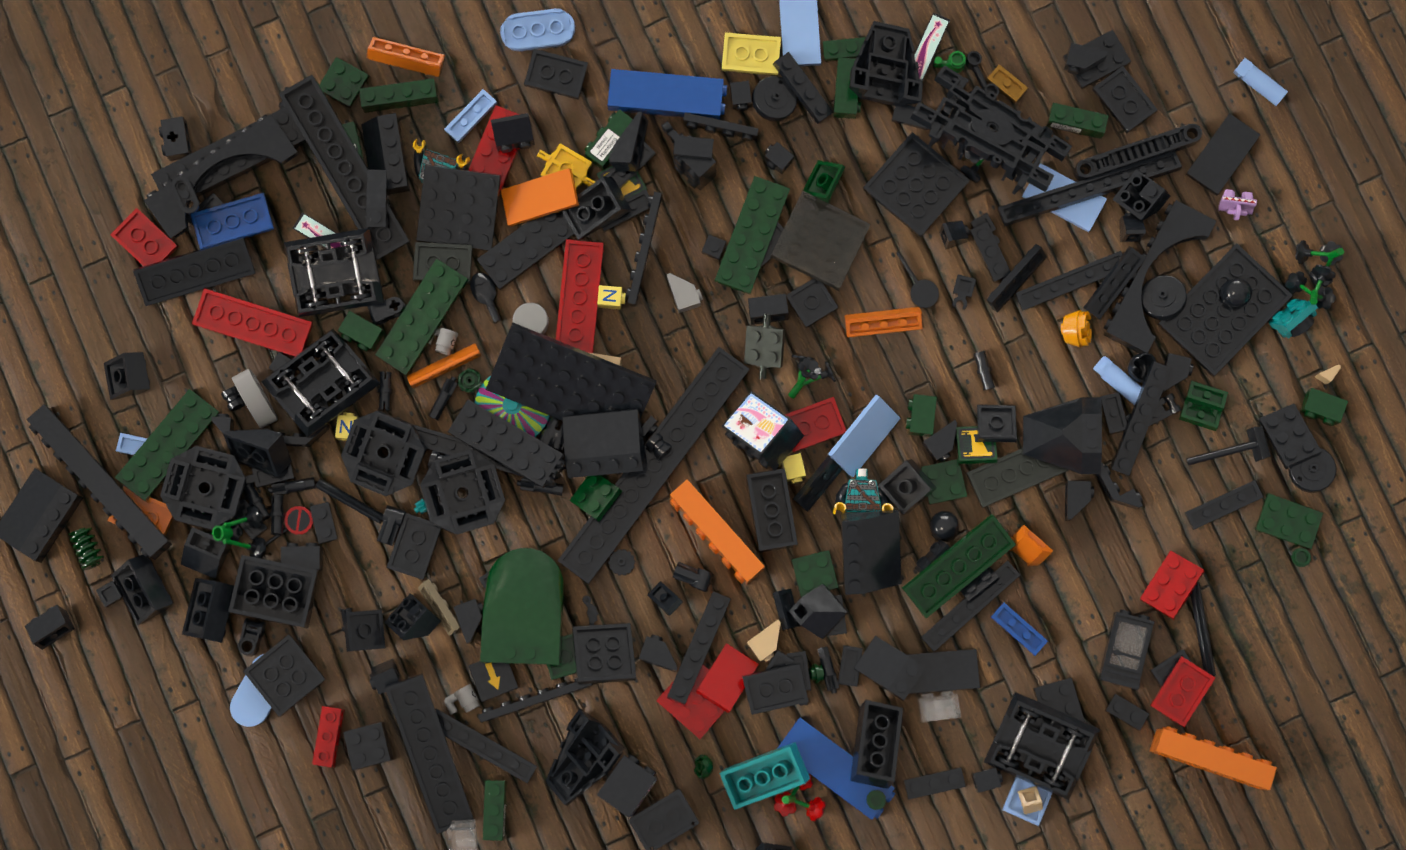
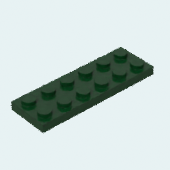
(752, 235)
(422, 317)
(171, 438)
(958, 566)

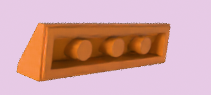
(405, 56)
(883, 322)
(443, 366)

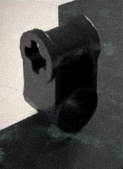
(384, 312)
(251, 635)

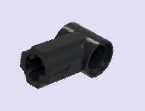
(392, 521)
(695, 577)

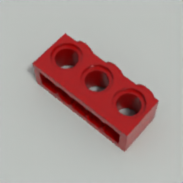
(328, 737)

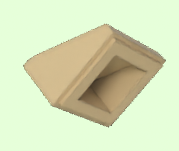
(1328, 375)
(1030, 800)

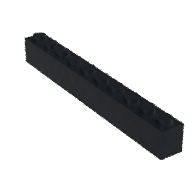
(99, 482)

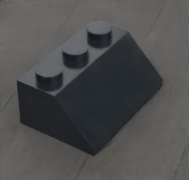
(142, 589)
(208, 610)

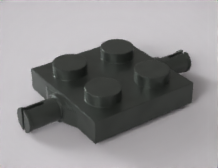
(764, 346)

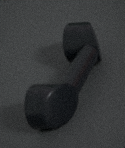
(973, 59)

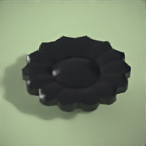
(621, 562)

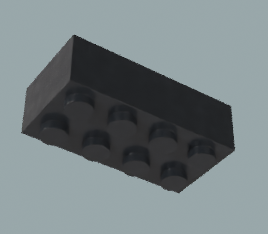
(771, 510)
(876, 744)

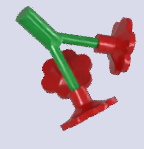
(786, 803)

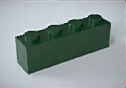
(399, 95)

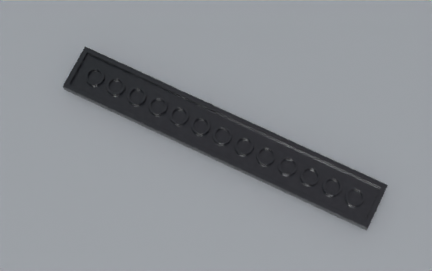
(681, 430)

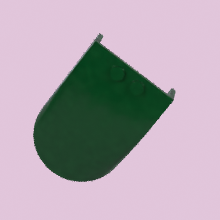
(523, 610)

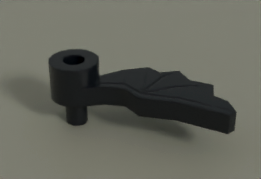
(591, 612)

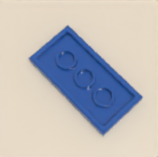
(232, 220)

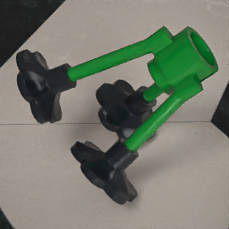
(231, 532)

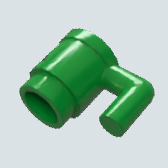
(955, 61)

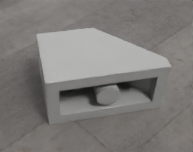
(684, 293)

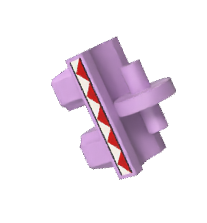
(1237, 205)

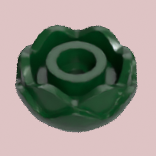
(465, 376)
(703, 767)

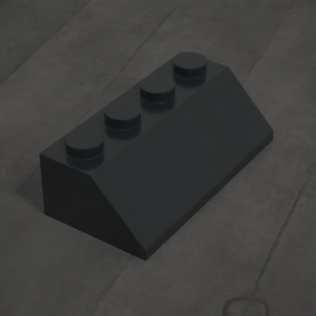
(386, 151)

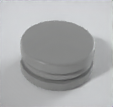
(532, 317)

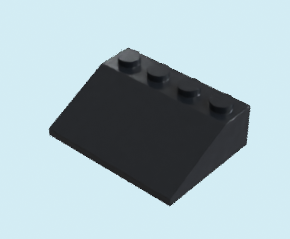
(603, 443)
(38, 515)
(870, 551)
(274, 591)

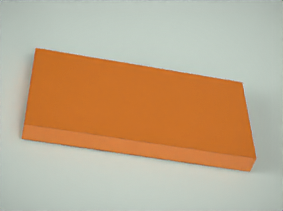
(539, 197)

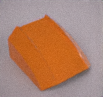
(1030, 547)

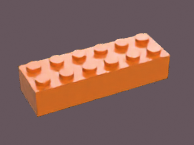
(717, 532)
(1213, 759)

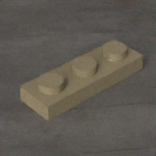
(439, 607)

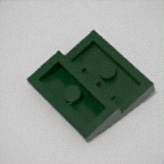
(1203, 405)

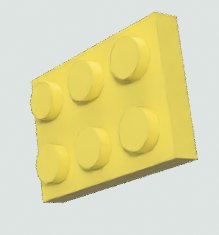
(750, 53)

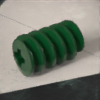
(85, 548)

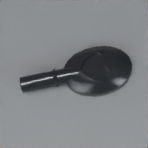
(485, 293)

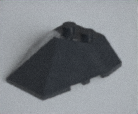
(887, 67)
(1066, 435)
(584, 757)

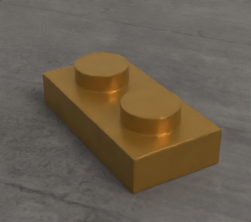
(1007, 83)

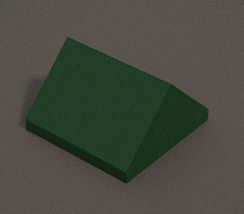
(824, 180)

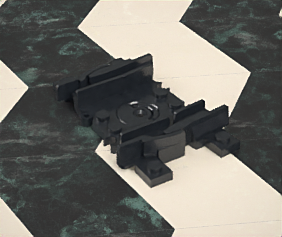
(1006, 145)

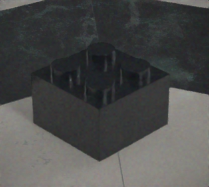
(907, 486)
(368, 746)

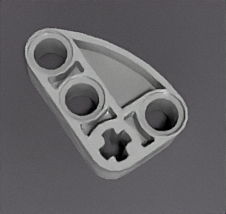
(254, 398)

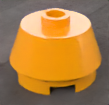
(1077, 328)

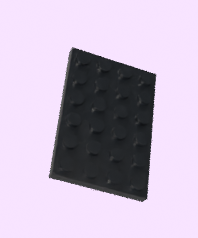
(1216, 330)

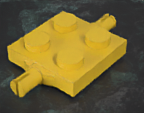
(566, 158)

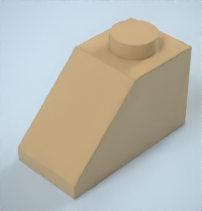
(765, 642)

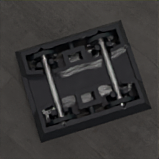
(334, 272)
(323, 386)
(1042, 745)

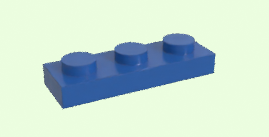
(1019, 629)

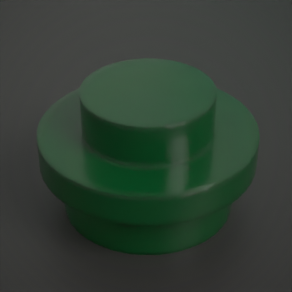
(1301, 557)
(816, 673)
(876, 800)

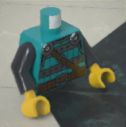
(429, 157)
(861, 495)

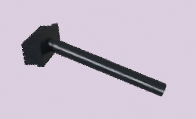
(1256, 442)

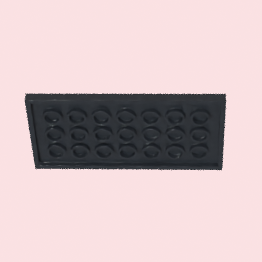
(564, 378)

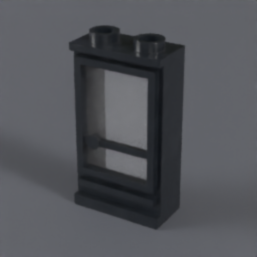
(1126, 649)

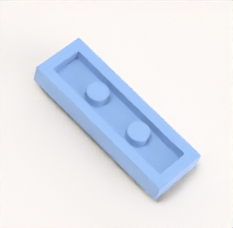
(470, 116)

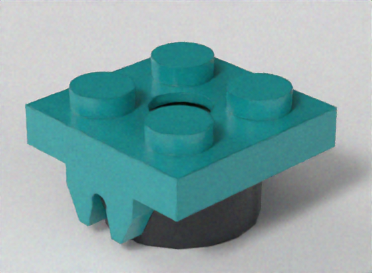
(1294, 318)

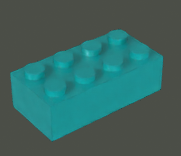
(764, 775)

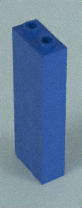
(666, 94)
(832, 767)

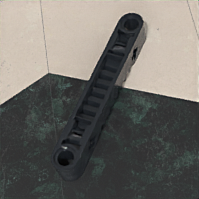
(1138, 151)

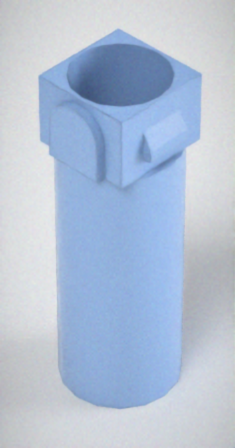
(1260, 82)
(1118, 379)

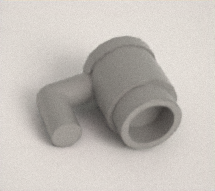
(445, 340)
(466, 698)

